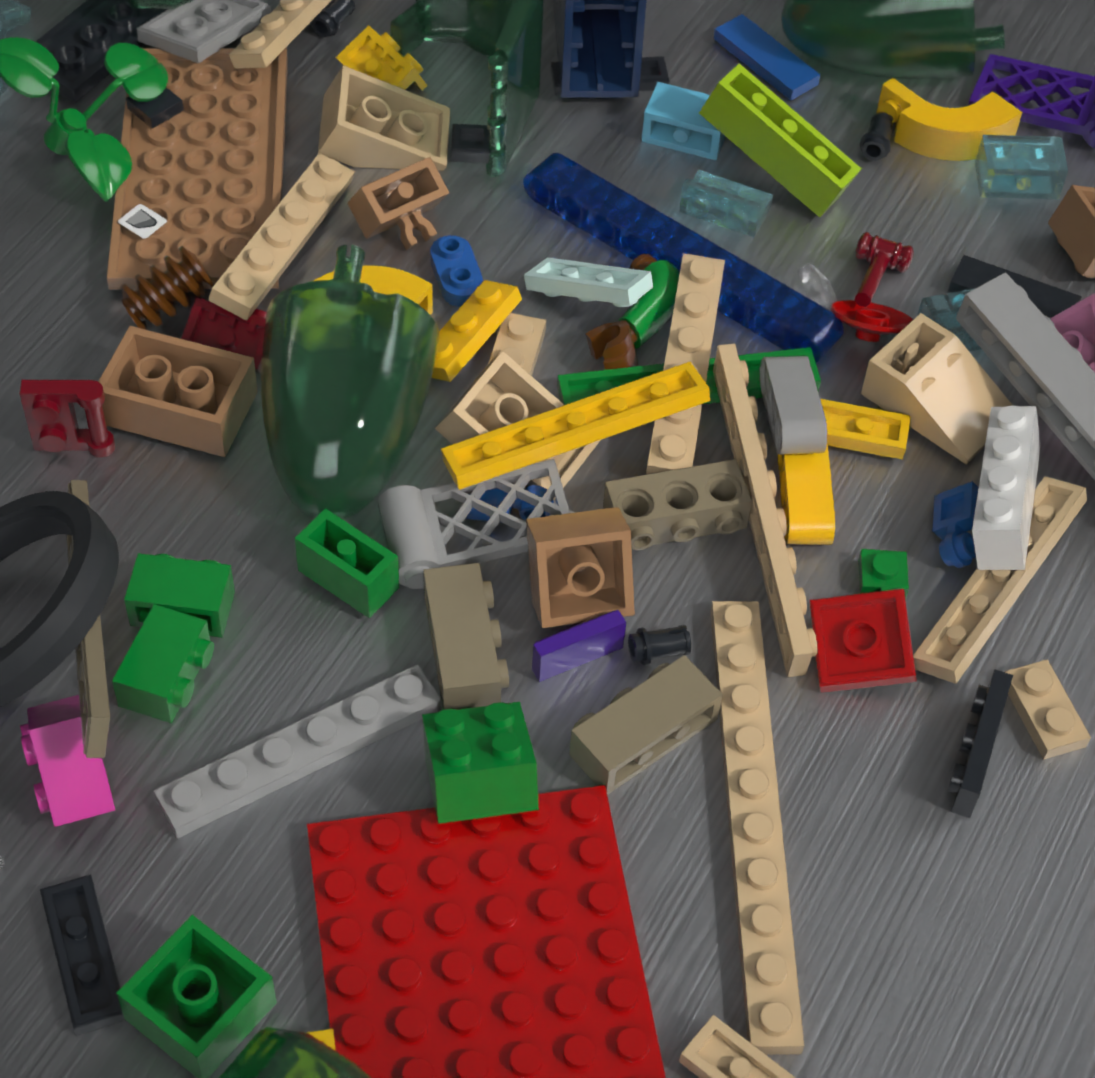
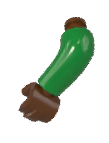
(641, 321)

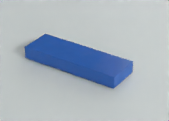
(766, 57)

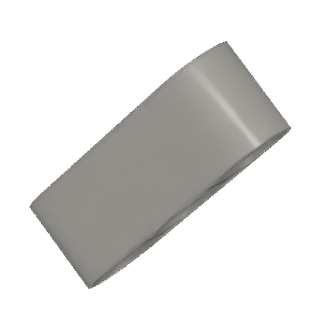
(793, 405)

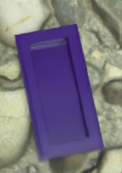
(578, 645)

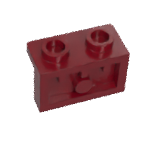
(226, 331)

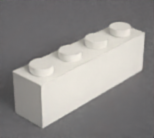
(1007, 488)

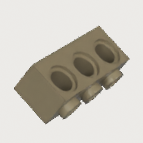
(681, 503)

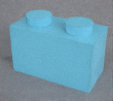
(675, 122)

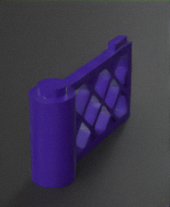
(1046, 114)

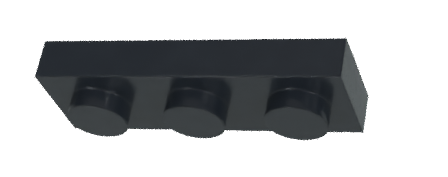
(979, 743)

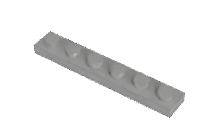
(296, 751)

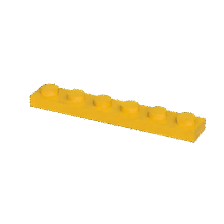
(575, 425)

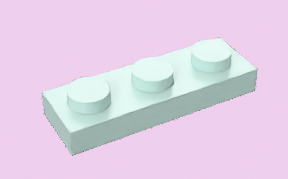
(588, 281)

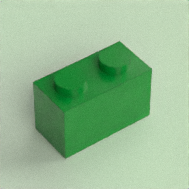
(347, 563)
(184, 585)
(163, 664)

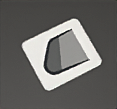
(142, 221)

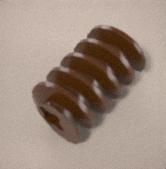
(165, 289)

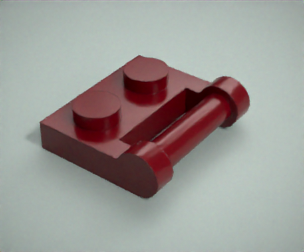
(53, 417)

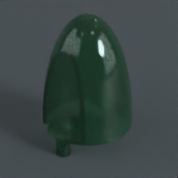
(890, 36)
(343, 386)

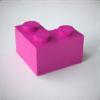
(70, 783)

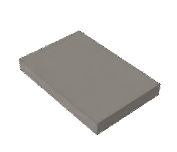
(202, 26)

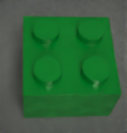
(480, 762)
(197, 997)

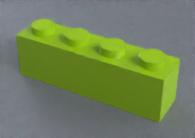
(779, 140)

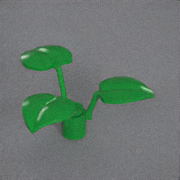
(99, 157)

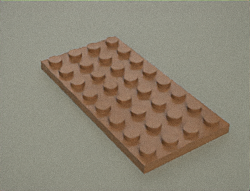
(204, 170)

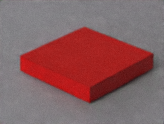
(862, 640)

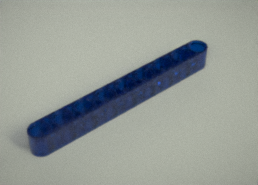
(638, 229)

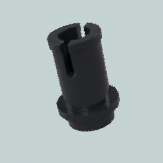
(329, 19)
(876, 142)
(658, 644)

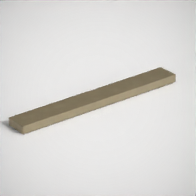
(91, 668)

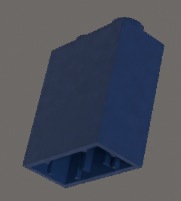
(599, 47)

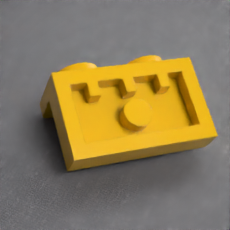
(380, 59)

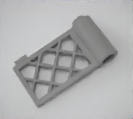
(415, 530)

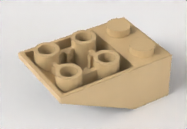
(938, 384)

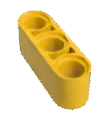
(807, 498)

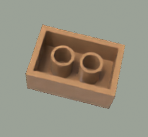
(178, 390)

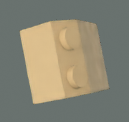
(381, 124)
(500, 398)

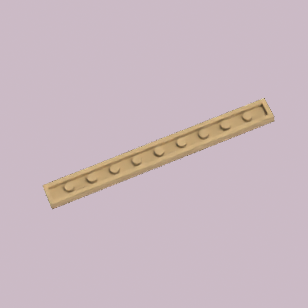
(756, 832)

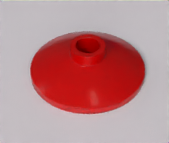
(870, 320)

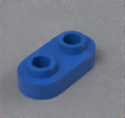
(452, 263)

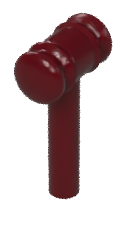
(881, 254)

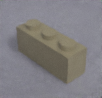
(464, 636)
(644, 723)

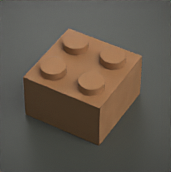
(580, 566)

